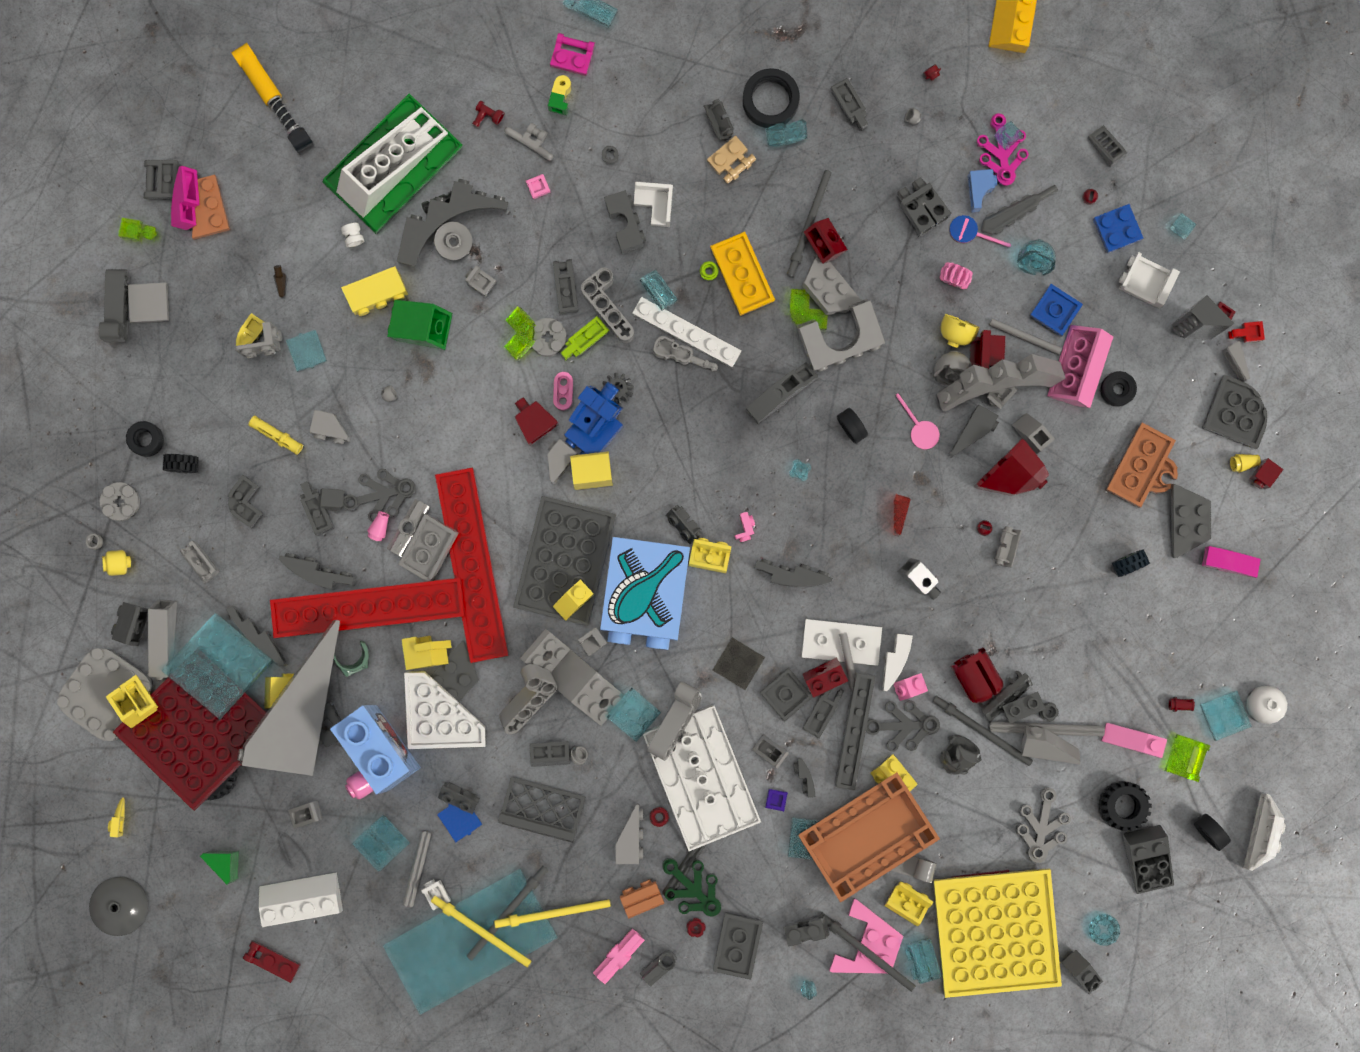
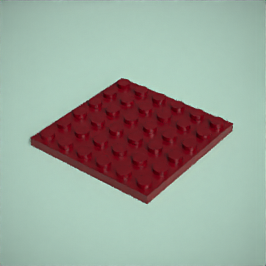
(190, 744)

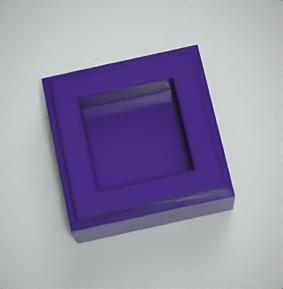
(776, 800)

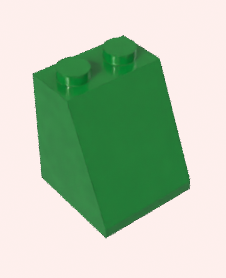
(419, 324)

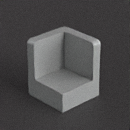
(592, 641)

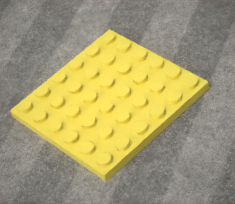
(997, 933)

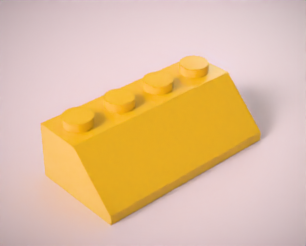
(1012, 25)

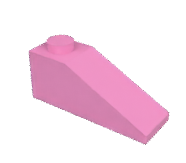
(1134, 740)

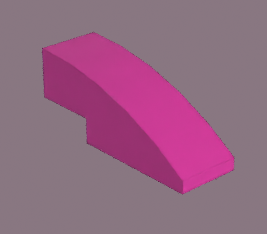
(185, 198)
(1231, 561)

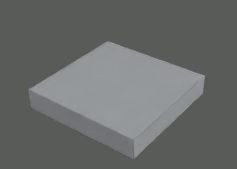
(148, 302)

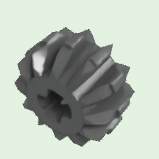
(623, 392)

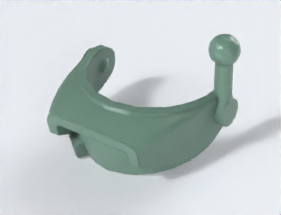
(361, 664)

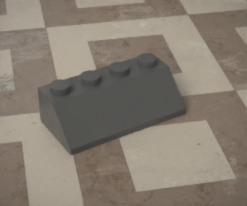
(1202, 321)

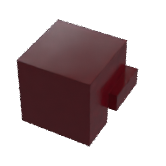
(987, 349)

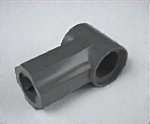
(657, 968)

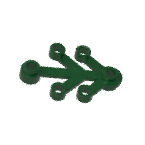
(693, 890)

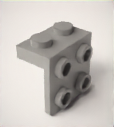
(272, 343)

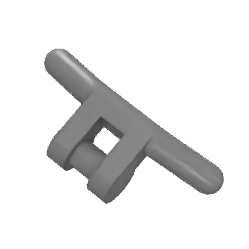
(527, 141)

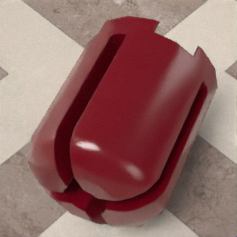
(978, 676)

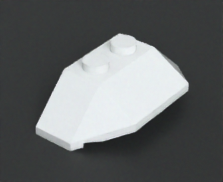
(1265, 834)

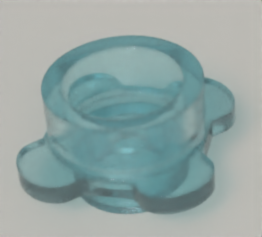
(795, 471)

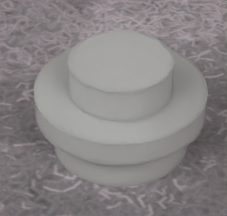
(578, 755)

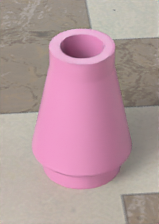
(378, 528)

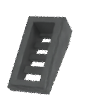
(1121, 152)

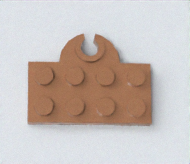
(1143, 466)

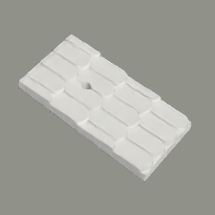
(705, 792)

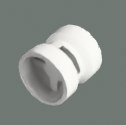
(352, 235)

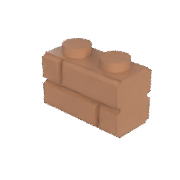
(642, 898)

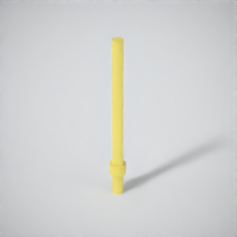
(450, 910)
(515, 920)

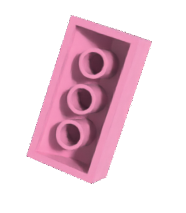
(1082, 365)

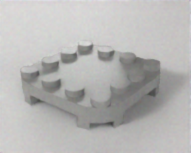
(86, 691)

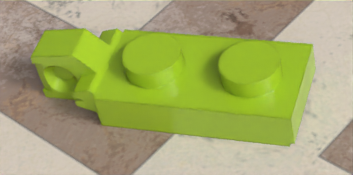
(585, 338)

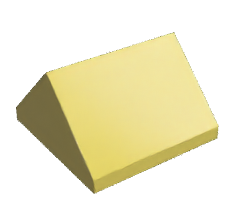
(591, 470)

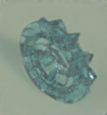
(1113, 929)

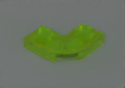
(800, 309)
(525, 331)

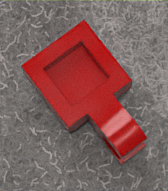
(1250, 332)

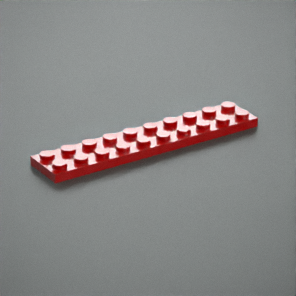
(473, 565)
(368, 607)

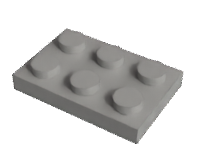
(428, 548)

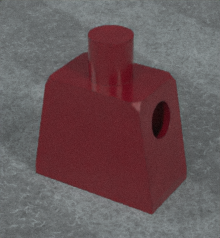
(534, 420)

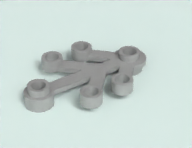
(1042, 828)

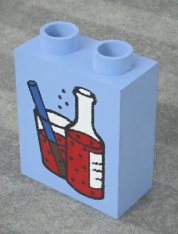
(375, 748)

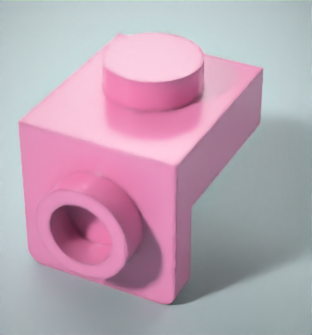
(748, 523)
(910, 687)

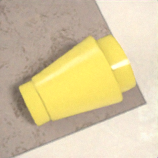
(1243, 462)

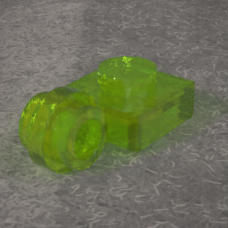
(132, 228)

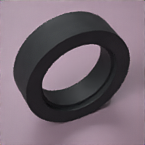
(781, 78)

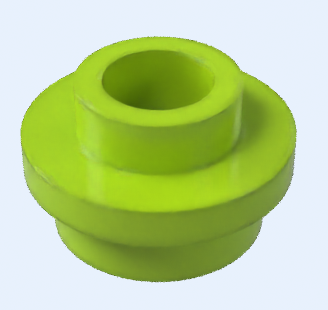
(711, 265)

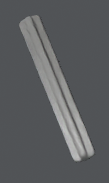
(417, 868)

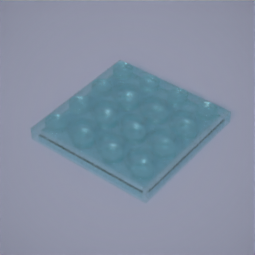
(217, 666)

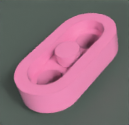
(563, 391)

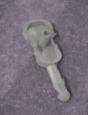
(667, 348)

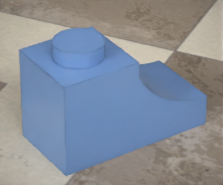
(980, 183)

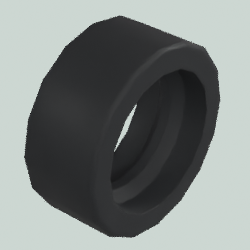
(1212, 832)

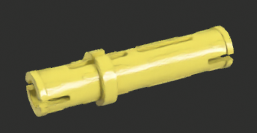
(281, 438)

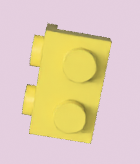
(710, 555)
(890, 767)
(908, 903)

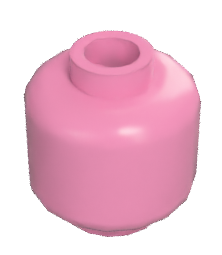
(358, 786)

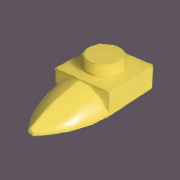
(250, 330)
(116, 824)

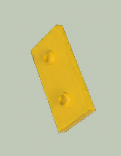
(742, 273)

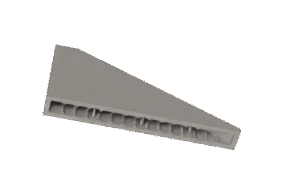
(292, 726)

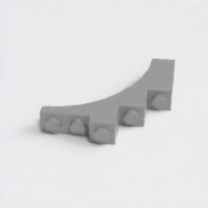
(1005, 374)

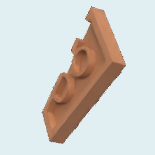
(211, 213)

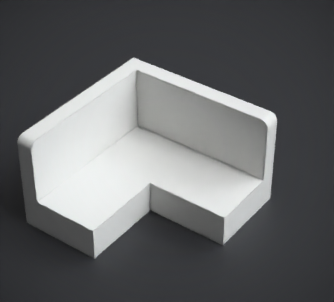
(658, 197)

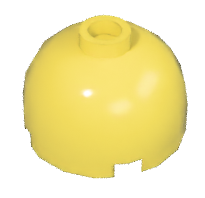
(958, 331)

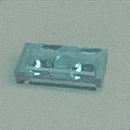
(658, 290)

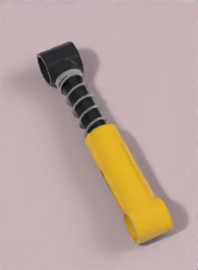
(270, 95)

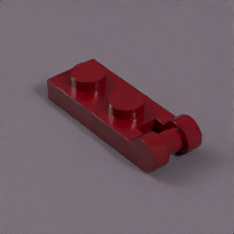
(272, 961)

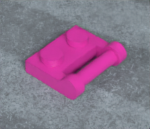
(570, 60)

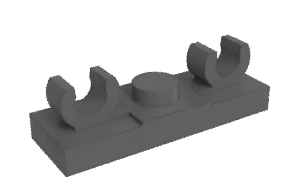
(1006, 696)

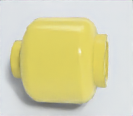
(116, 562)

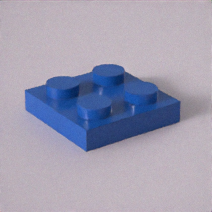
(1118, 228)
(1056, 310)

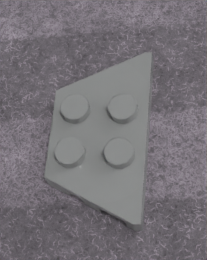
(829, 288)

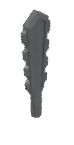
(1006, 216)

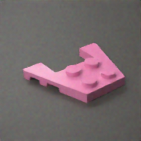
(877, 936)

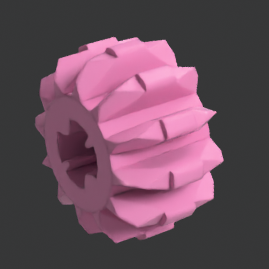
(956, 275)

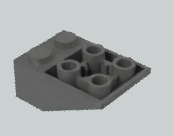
(1149, 859)

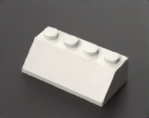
(299, 899)

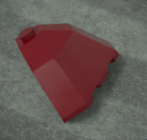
(1015, 472)

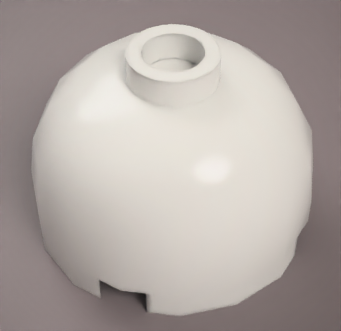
(1266, 704)

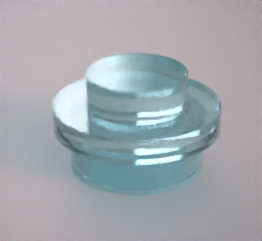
(808, 989)

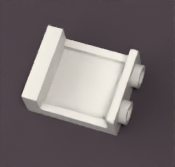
(1148, 280)

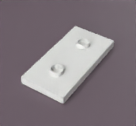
(823, 641)

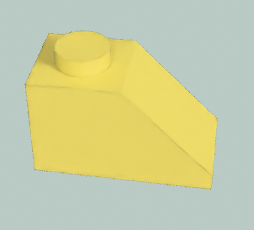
(573, 600)

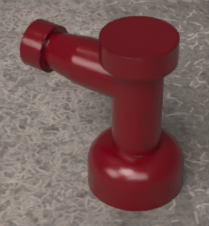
(484, 110)

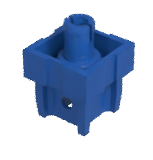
(597, 406)

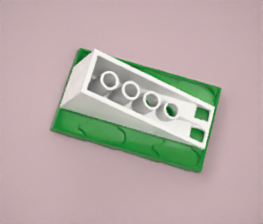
(392, 163)

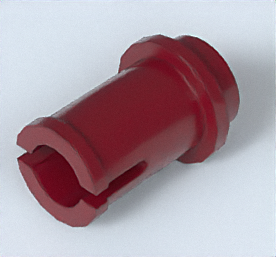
(1181, 704)

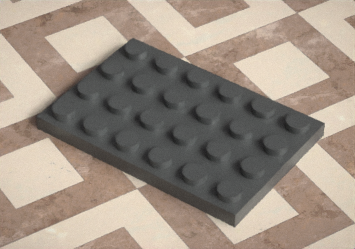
(564, 547)

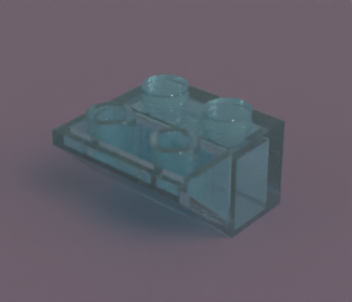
(381, 843)

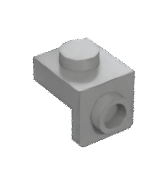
(480, 280)
(1000, 397)

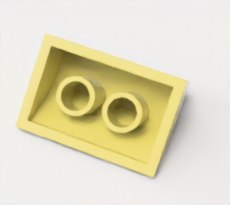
(375, 291)

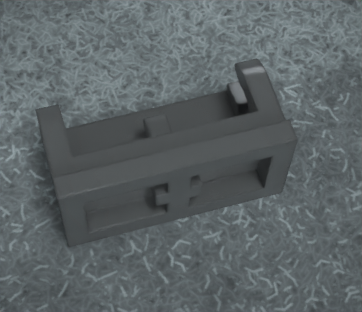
(549, 753)

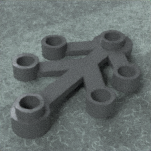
(382, 493)
(906, 725)

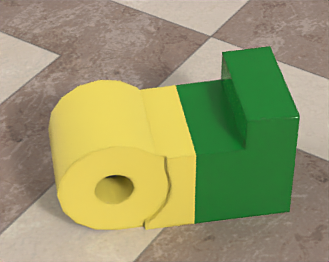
(559, 92)

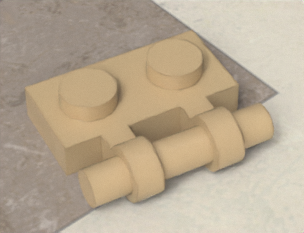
(727, 155)

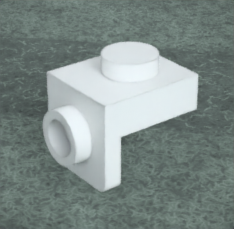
(435, 889)

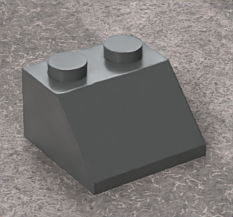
(129, 624)

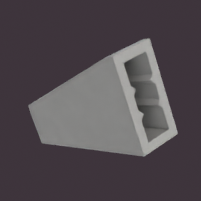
(161, 636)

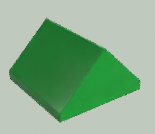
(223, 864)

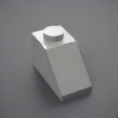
(559, 459)

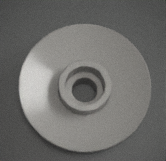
(462, 236)

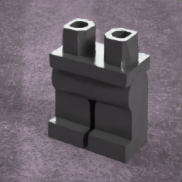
(923, 207)

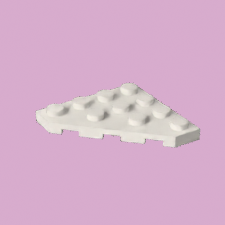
(437, 717)

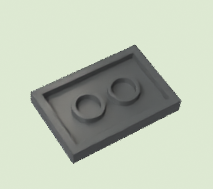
(738, 946)

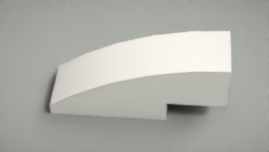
(895, 661)

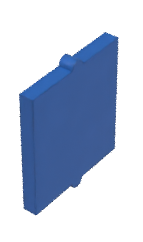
(458, 822)

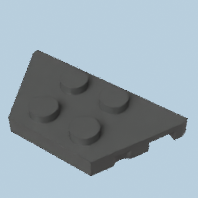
(1188, 520)
(458, 675)

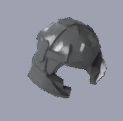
(960, 755)

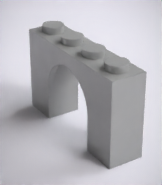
(867, 337)

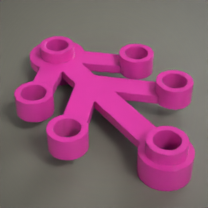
(1001, 154)

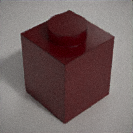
(1266, 474)

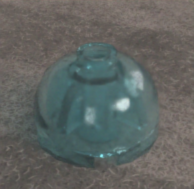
(1037, 257)

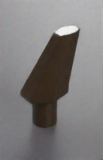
(279, 279)

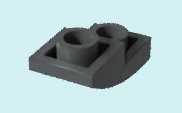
(803, 772)

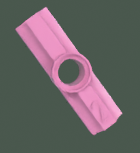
(618, 956)

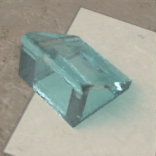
(1008, 135)
(1183, 226)

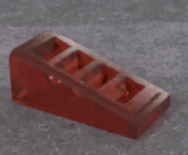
(901, 507)

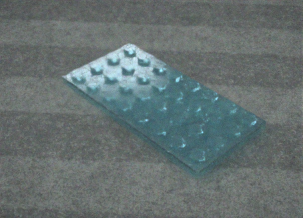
(434, 954)

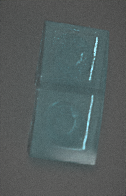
(786, 134)

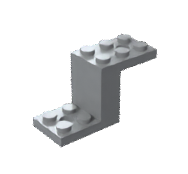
(574, 677)

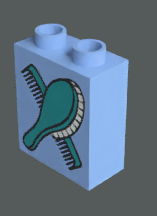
(644, 592)

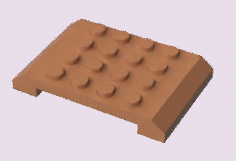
(868, 837)

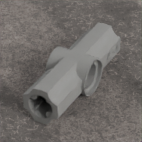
(401, 539)

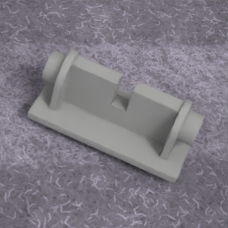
(1008, 548)

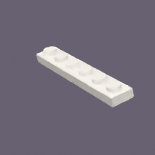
(686, 332)

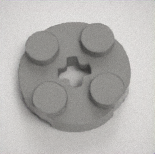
(554, 345)
(127, 509)

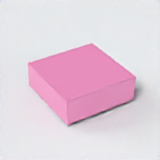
(538, 186)

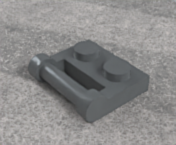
(166, 178)

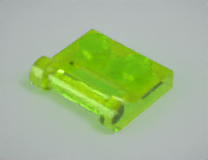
(1181, 755)

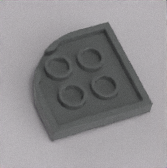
(1237, 413)

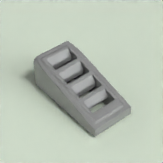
(1236, 359)

